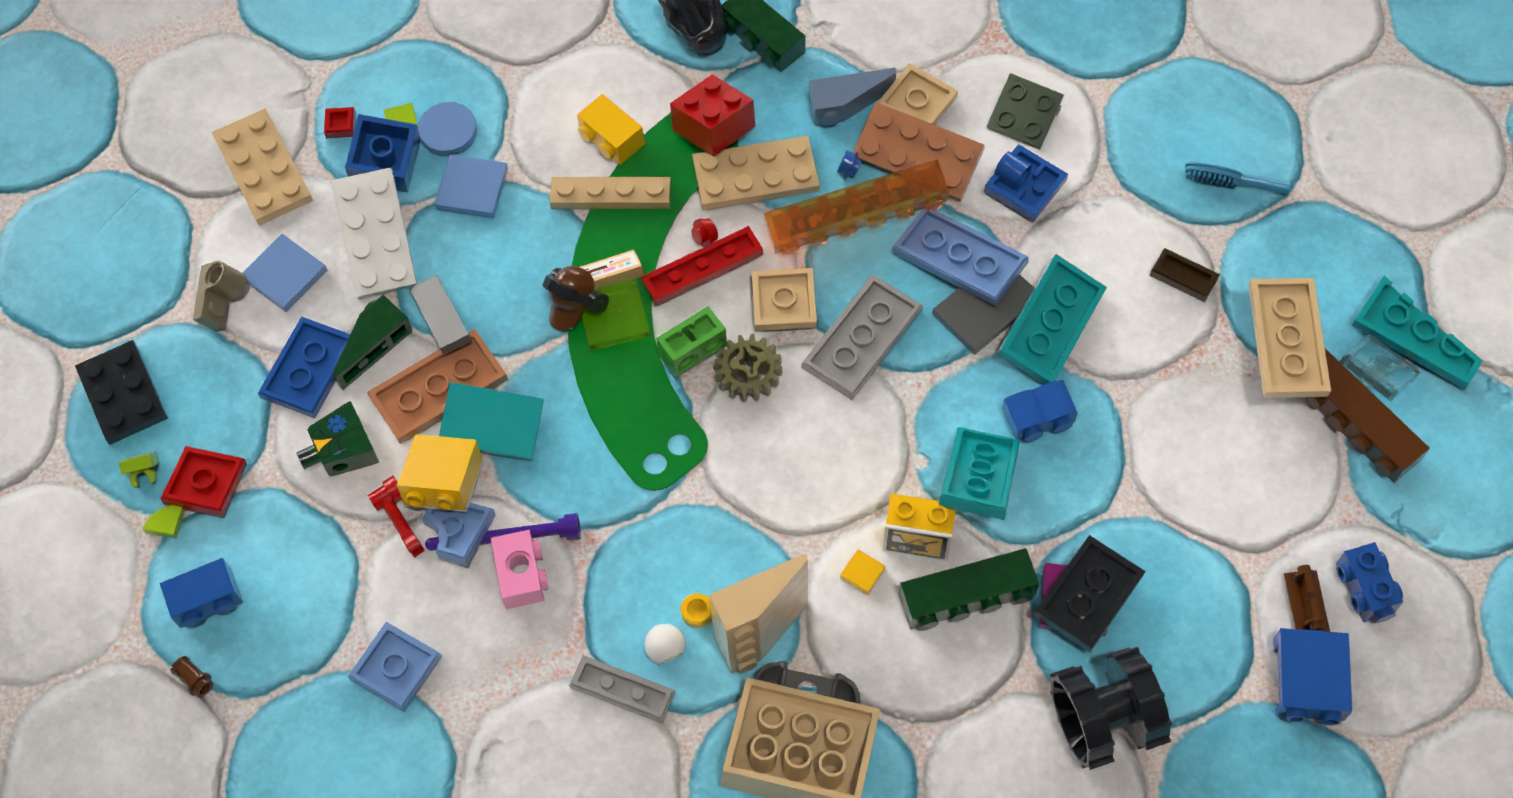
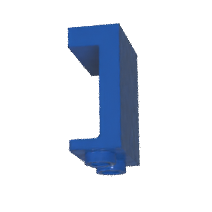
(1313, 675)

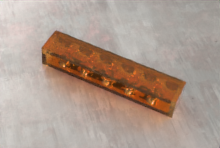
(856, 207)

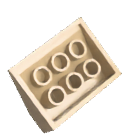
(758, 612)
(798, 744)

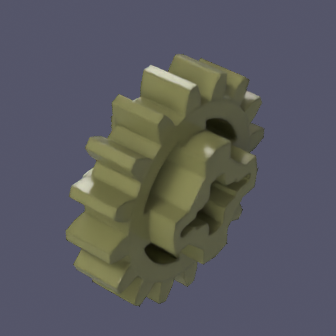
(760, 360)

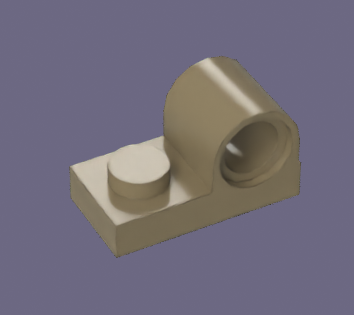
(217, 287)

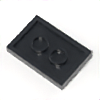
(121, 392)
(1089, 593)

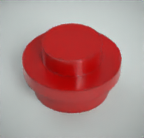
(704, 232)

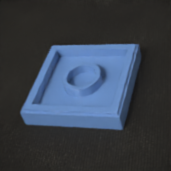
(471, 186)
(284, 272)
(395, 666)

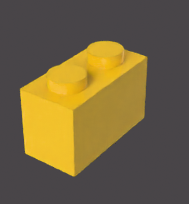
(610, 129)

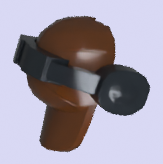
(571, 293)

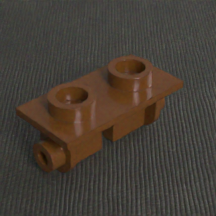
(1306, 599)

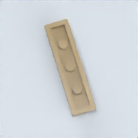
(610, 193)

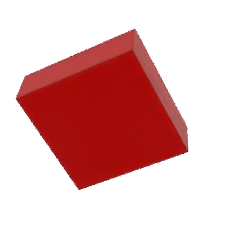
(339, 122)

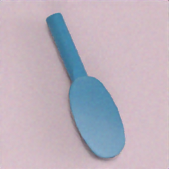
(1232, 177)

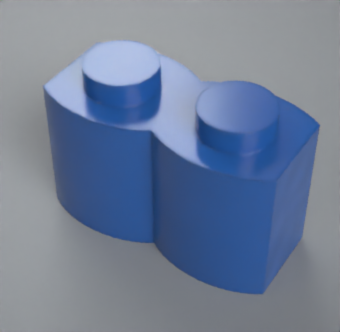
(1039, 411)

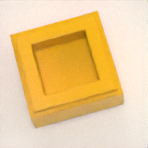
(862, 572)

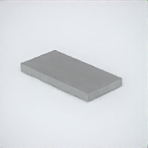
(862, 337)

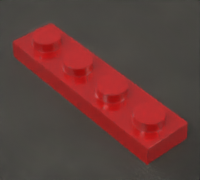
(702, 265)

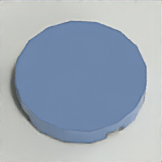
(447, 128)

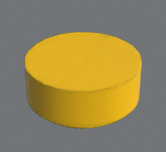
(696, 610)

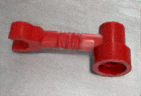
(386, 498)

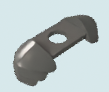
(838, 688)

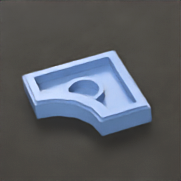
(459, 531)

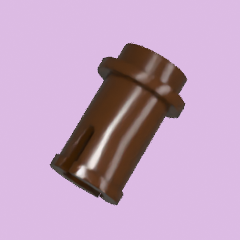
(196, 681)

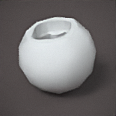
(664, 643)

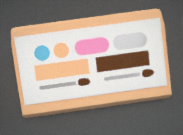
(615, 269)

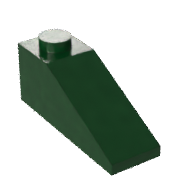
(372, 337)

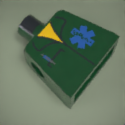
(338, 443)

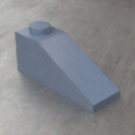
(844, 96)

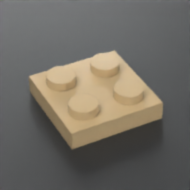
(919, 95)
(784, 299)

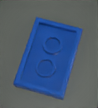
(305, 368)

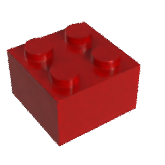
(712, 115)

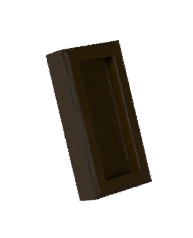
(1184, 275)

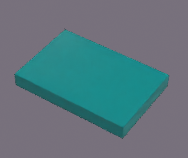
(498, 420)

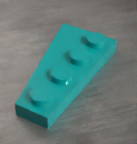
(1415, 335)

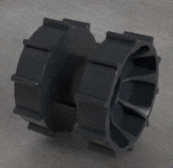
(1128, 701)

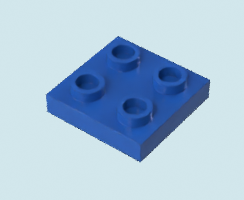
(1025, 182)

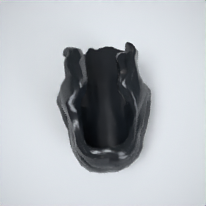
(696, 22)

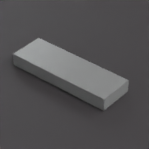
(622, 689)

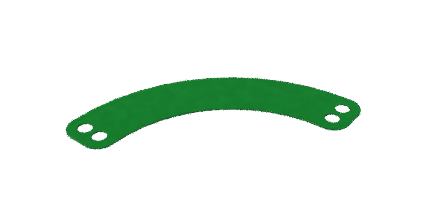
(626, 381)

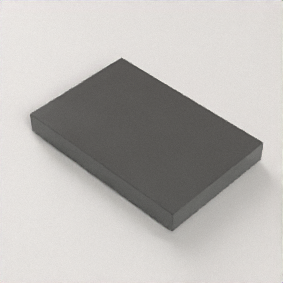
(978, 321)

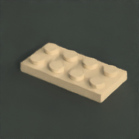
(262, 166)
(756, 173)
(1289, 338)

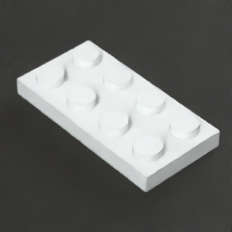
(374, 233)

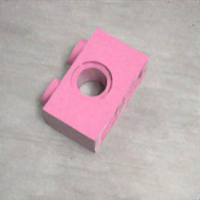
(524, 587)

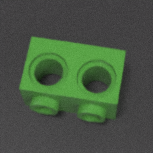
(691, 341)

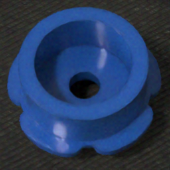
(849, 164)

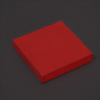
(204, 481)

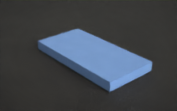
(960, 255)

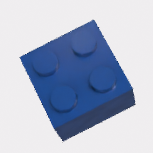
(383, 145)

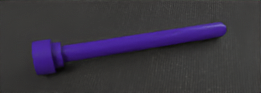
(565, 527)

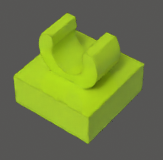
(140, 464)

